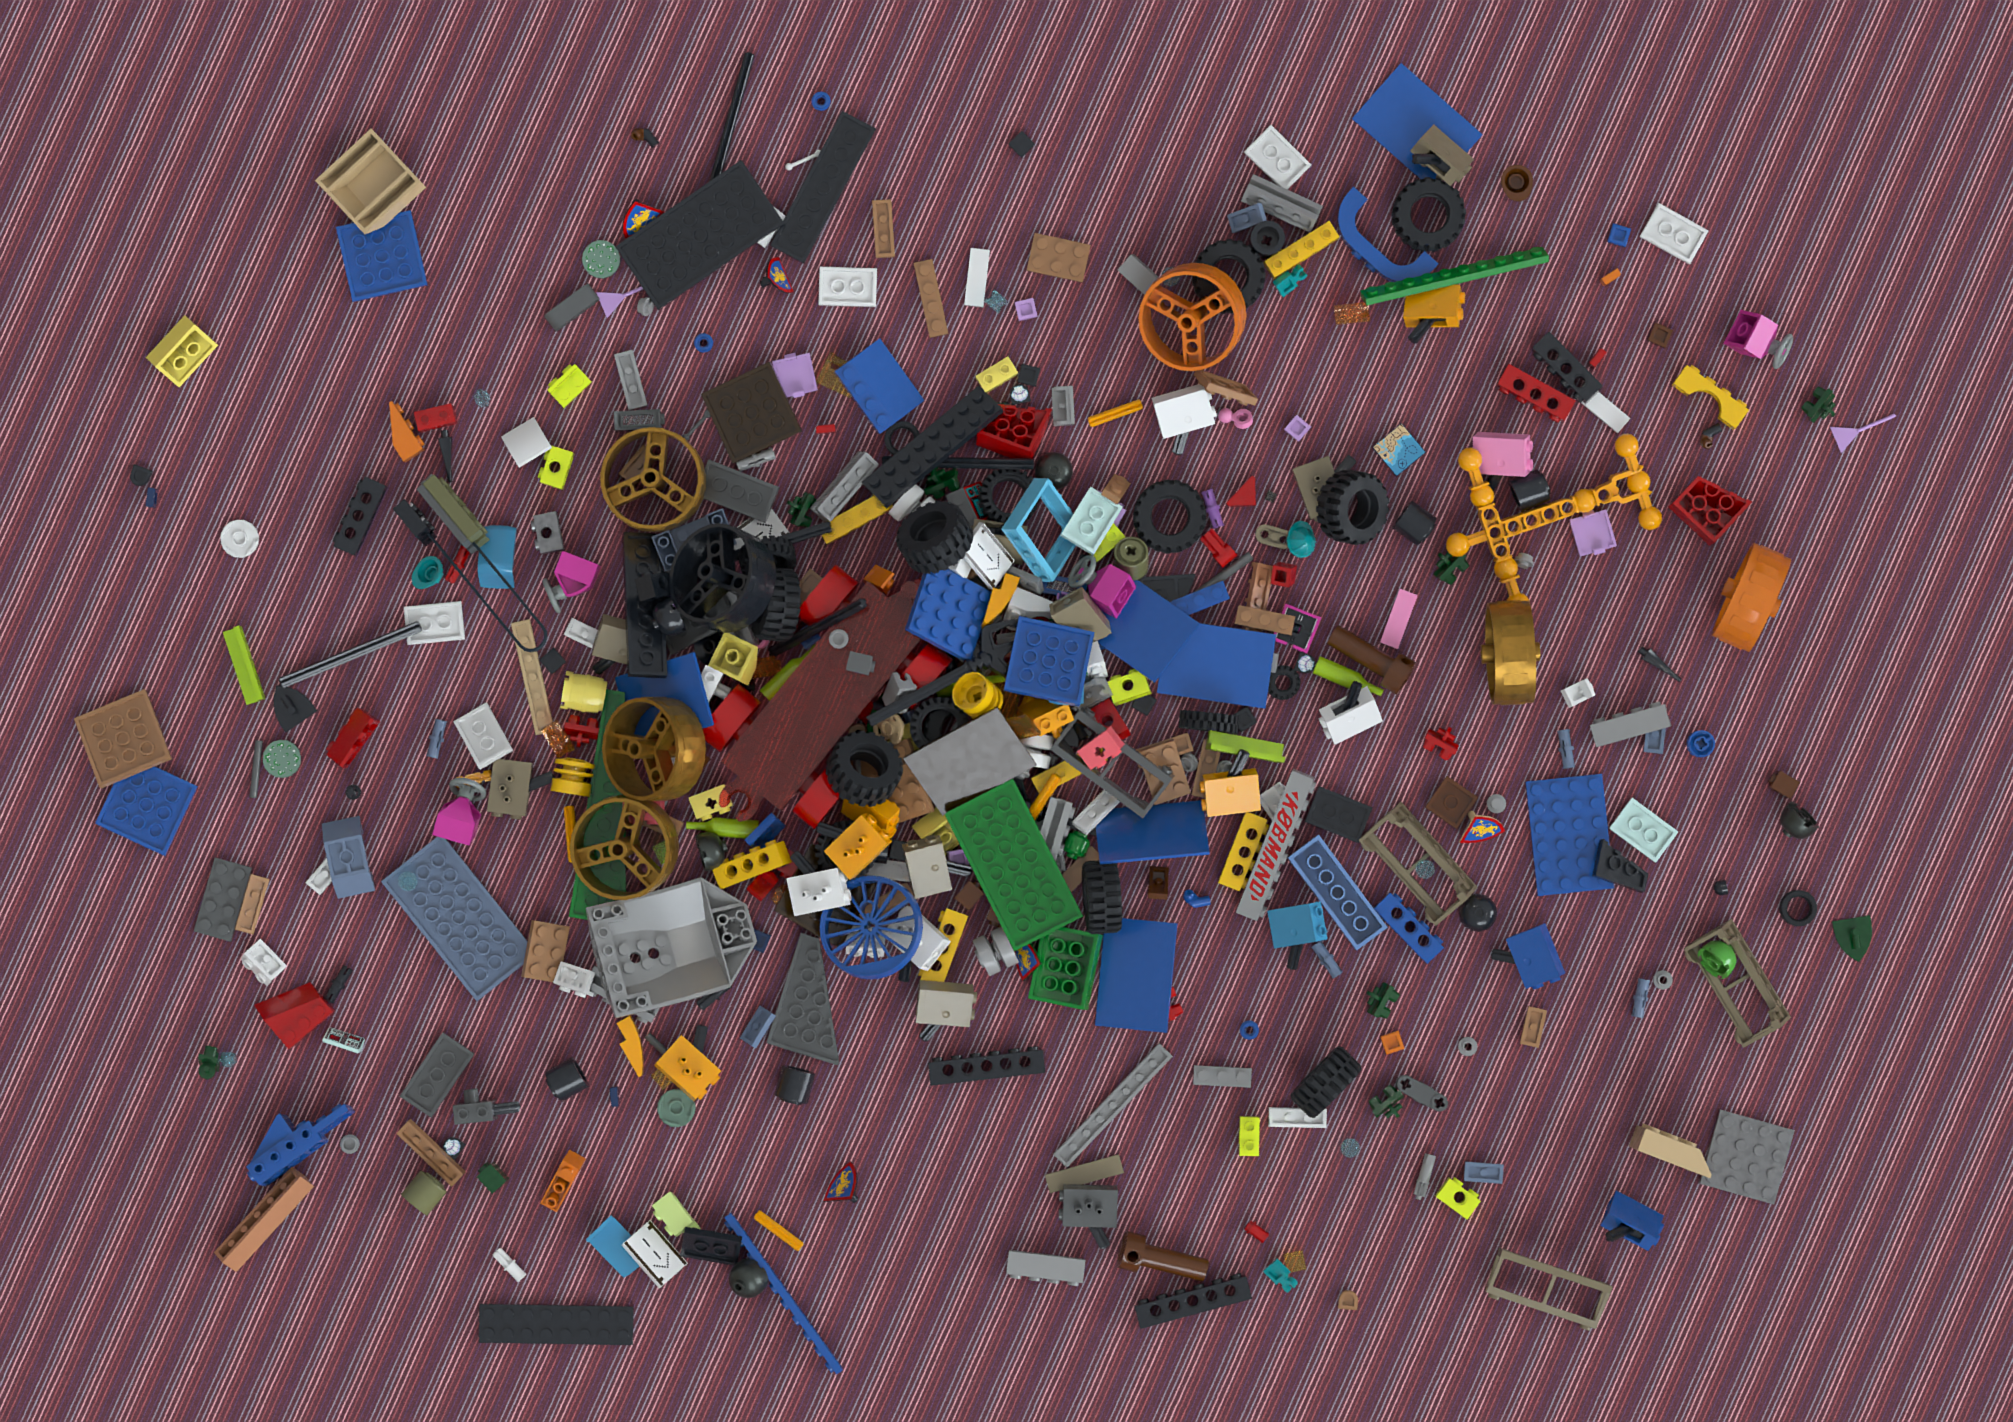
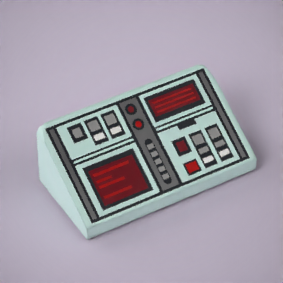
(344, 1040)

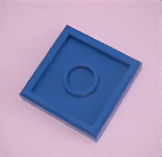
(766, 831)

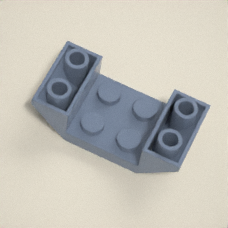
(669, 542)
(347, 857)

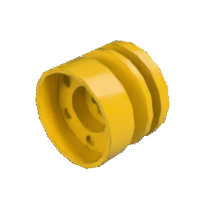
(976, 694)
(572, 777)

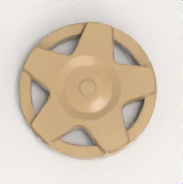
(891, 729)

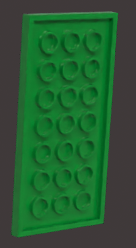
(1013, 864)

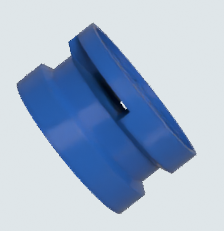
(1700, 743)

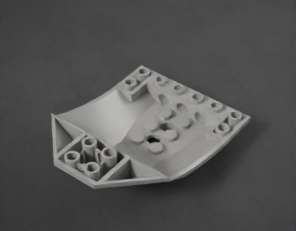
(699, 939)

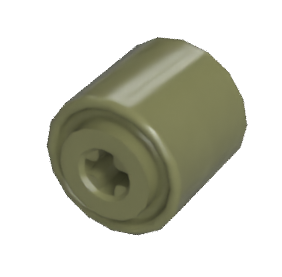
(1132, 557)
(424, 1192)

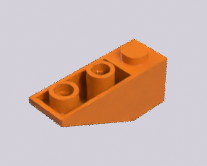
(403, 438)
(880, 578)
(563, 1180)

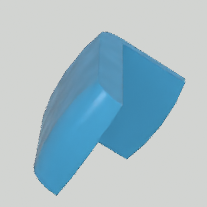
(500, 552)
(608, 1242)

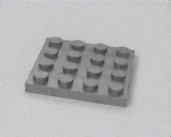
(1747, 1156)

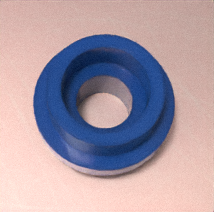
(818, 95)
(699, 338)
(1244, 1025)

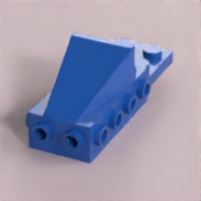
(289, 1145)

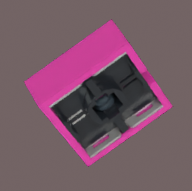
(1303, 630)

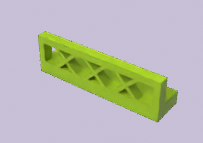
(244, 665)
(1233, 743)

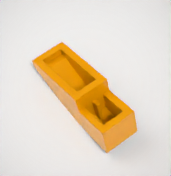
(1000, 598)
(632, 1045)

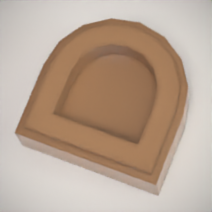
(1348, 1300)

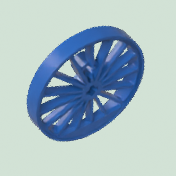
(881, 968)

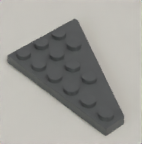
(804, 1010)

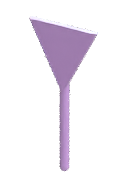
(611, 300)
(1844, 436)

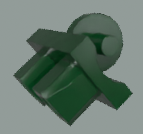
(1822, 407)
(941, 479)
(799, 508)
(1447, 564)
(1379, 998)
(208, 1063)
(1393, 1097)

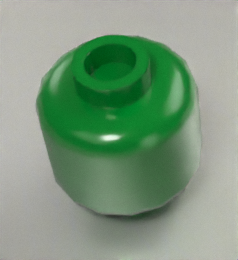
(1076, 845)

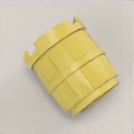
(583, 693)

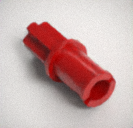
(459, 560)

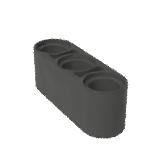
(572, 307)

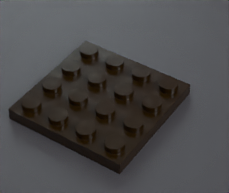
(751, 412)
(811, 921)

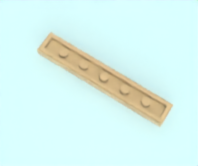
(532, 675)

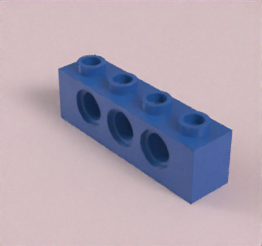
(1425, 952)

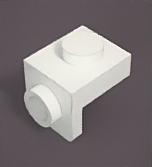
(1578, 692)

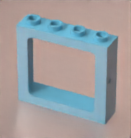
(1062, 548)

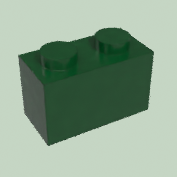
(492, 1176)

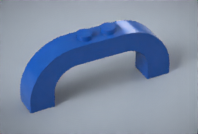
(1364, 250)

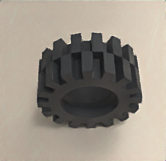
(1294, 683)

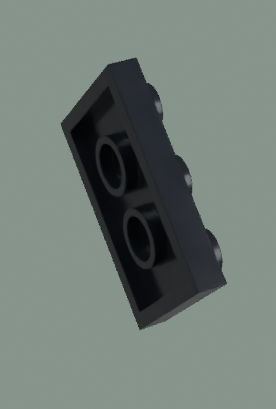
(1338, 814)
(711, 1246)

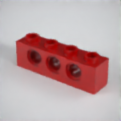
(1564, 403)

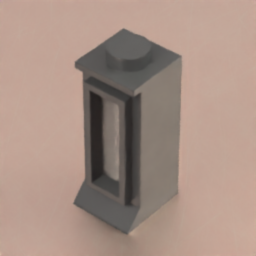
(638, 419)

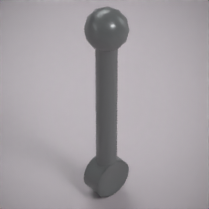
(706, 415)

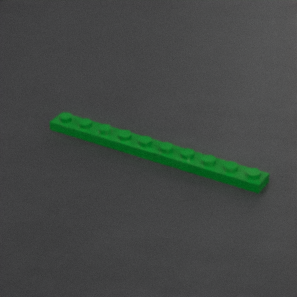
(1454, 276)

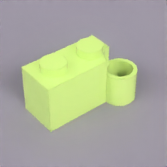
(673, 1214)

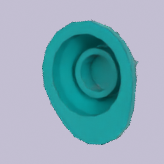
(1301, 539)
(427, 573)

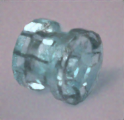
(996, 301)

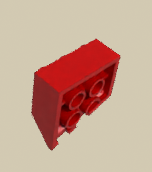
(1015, 431)
(1708, 508)
(352, 737)
(295, 1013)

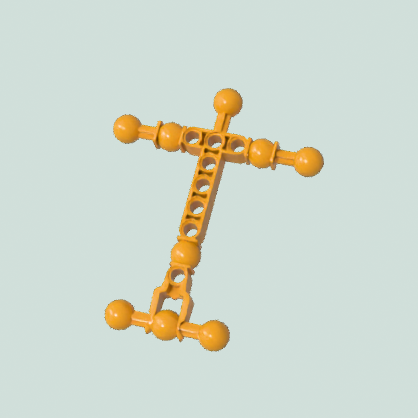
(1582, 501)

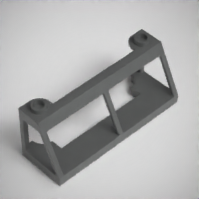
(1136, 804)

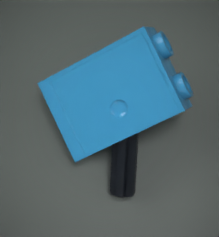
(1296, 927)

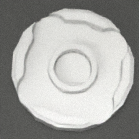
(239, 538)

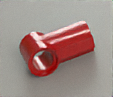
(1221, 551)

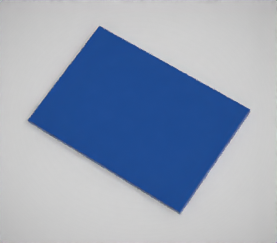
(1404, 112)
(1148, 632)
(1222, 666)
(681, 683)
(1163, 833)
(1137, 976)

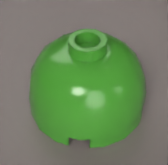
(1718, 958)

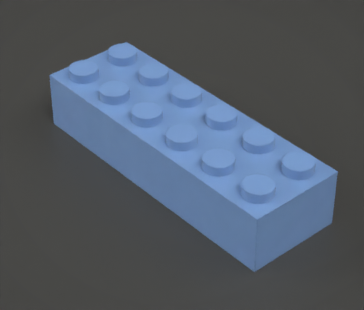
(1337, 892)

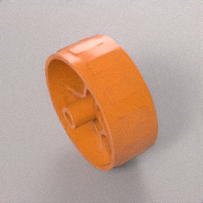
(1193, 316)
(1751, 597)

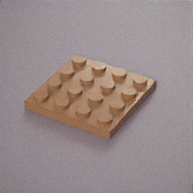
(122, 738)
(909, 793)

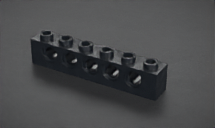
(1036, 1066)
(1241, 1294)

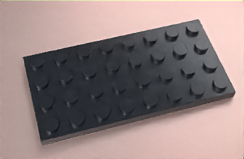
(700, 235)

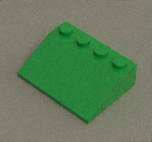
(1067, 968)

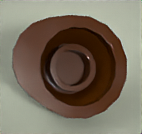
(1517, 182)

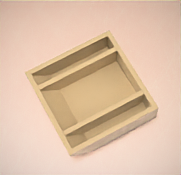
(370, 183)
(1669, 1148)

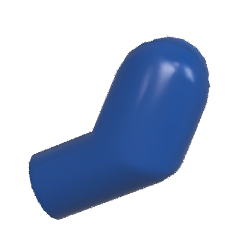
(1195, 901)

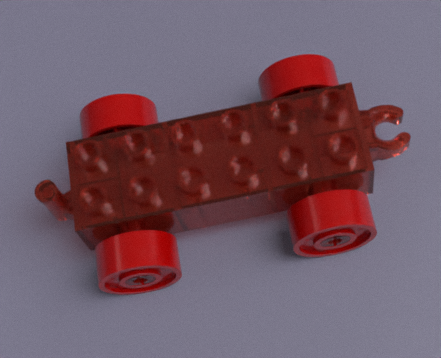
(819, 700)

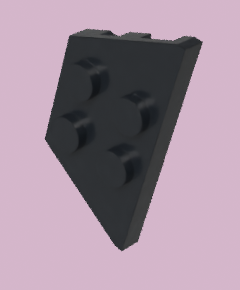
(1170, 586)

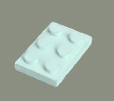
(1091, 521)
(1643, 830)

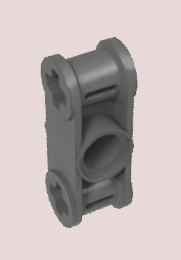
(1421, 1093)

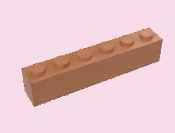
(263, 1219)

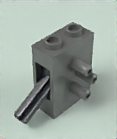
(481, 1111)
(1090, 1207)

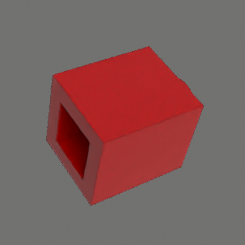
(1283, 574)

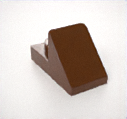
(1158, 882)

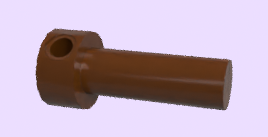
(1392, 670)
(1158, 1258)

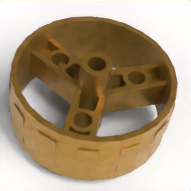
(655, 438)
(1510, 652)
(672, 735)
(622, 847)

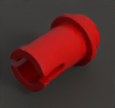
(1256, 1231)

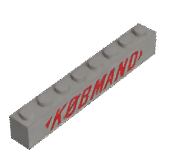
(1275, 845)

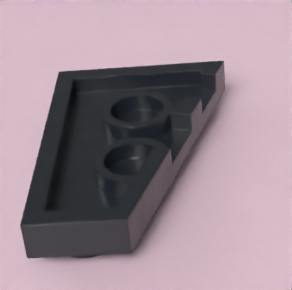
(1617, 869)

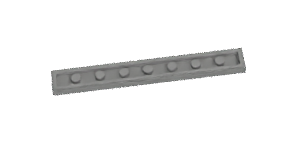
(1112, 1105)

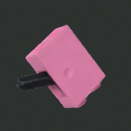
(1503, 455)

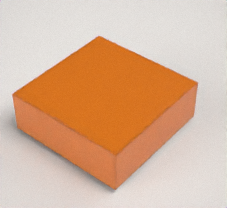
(1610, 277)
(1392, 1042)

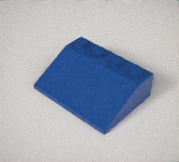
(879, 386)

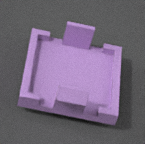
(796, 374)
(1593, 533)

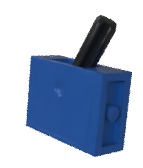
(1533, 955)
(1632, 1221)

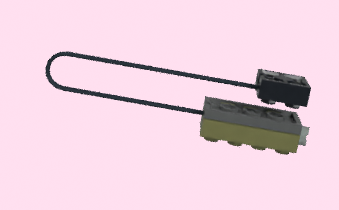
(463, 526)

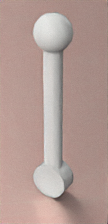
(789, 166)

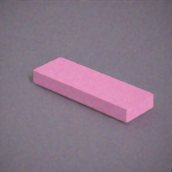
(1398, 618)

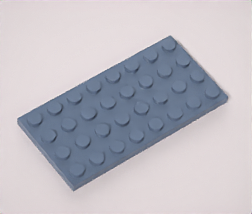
(459, 918)

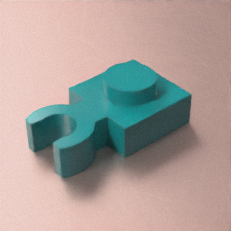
(1287, 281)
(1279, 1274)

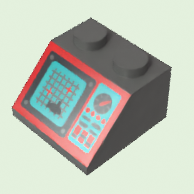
(968, 502)

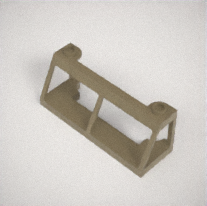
(1462, 883)
(1777, 1012)
(1585, 1323)

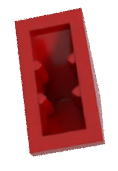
(1244, 496)

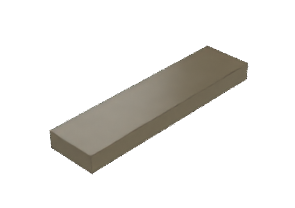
(1084, 1173)

